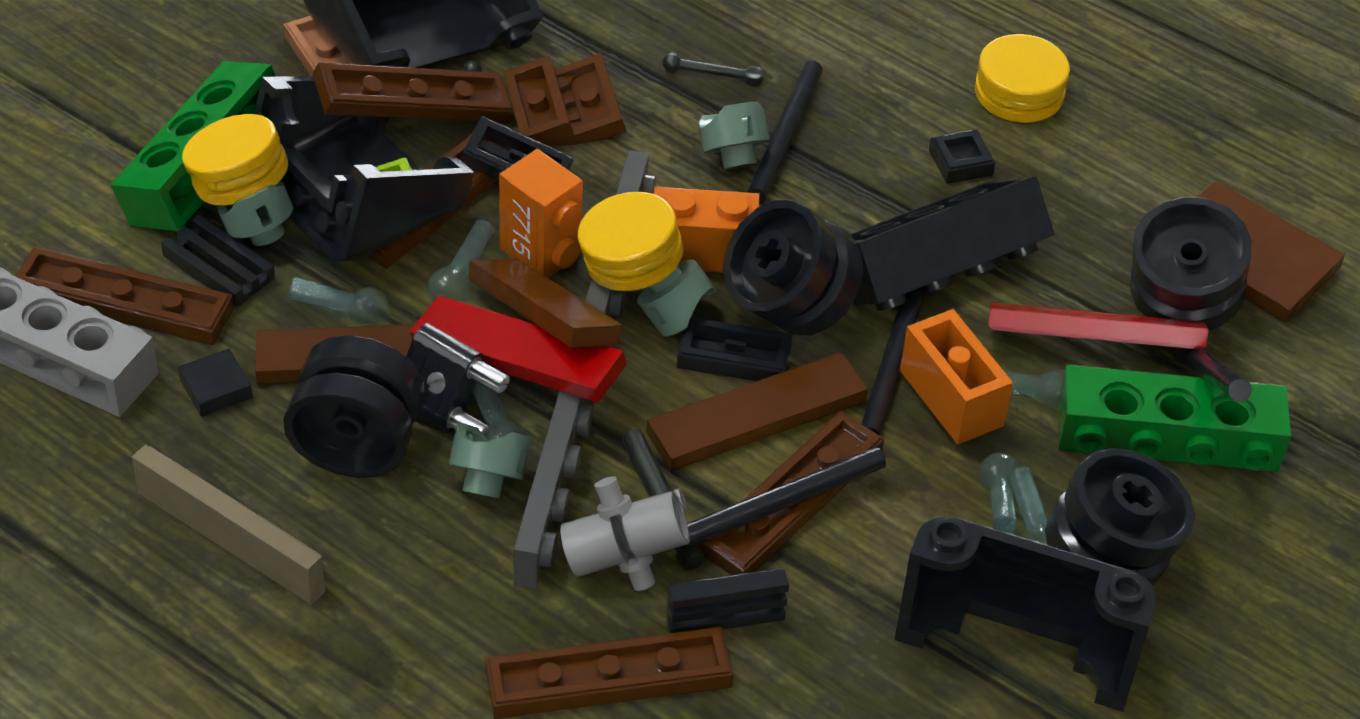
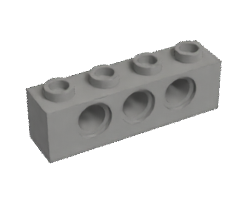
(73, 346)

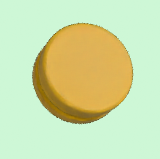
(1022, 78)
(234, 158)
(630, 241)

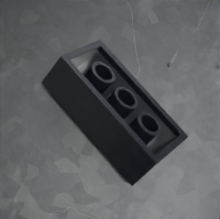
(949, 238)

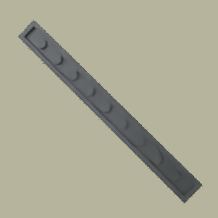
(570, 419)

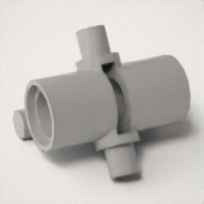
(625, 533)

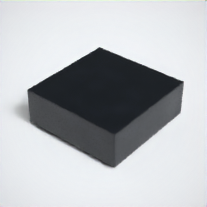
(961, 156)
(215, 382)

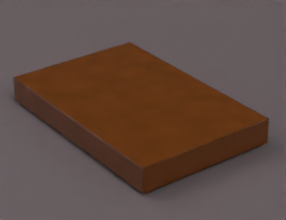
(1284, 261)

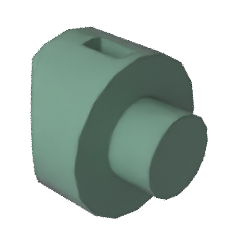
(735, 133)
(258, 215)
(675, 298)
(488, 460)

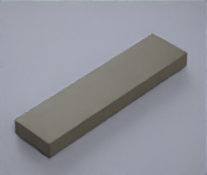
(229, 524)

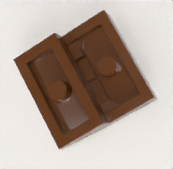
(566, 102)

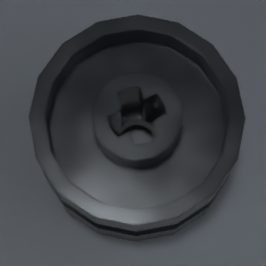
(1190, 262)
(792, 268)
(354, 406)
(1123, 513)

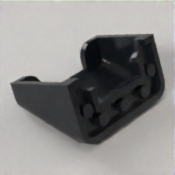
(423, 30)
(334, 180)
(1030, 587)

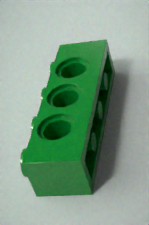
(155, 185)
(1172, 418)

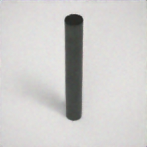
(655, 484)

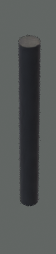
(785, 130)
(890, 365)
(1217, 373)
(785, 496)

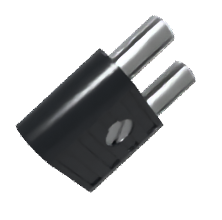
(450, 376)

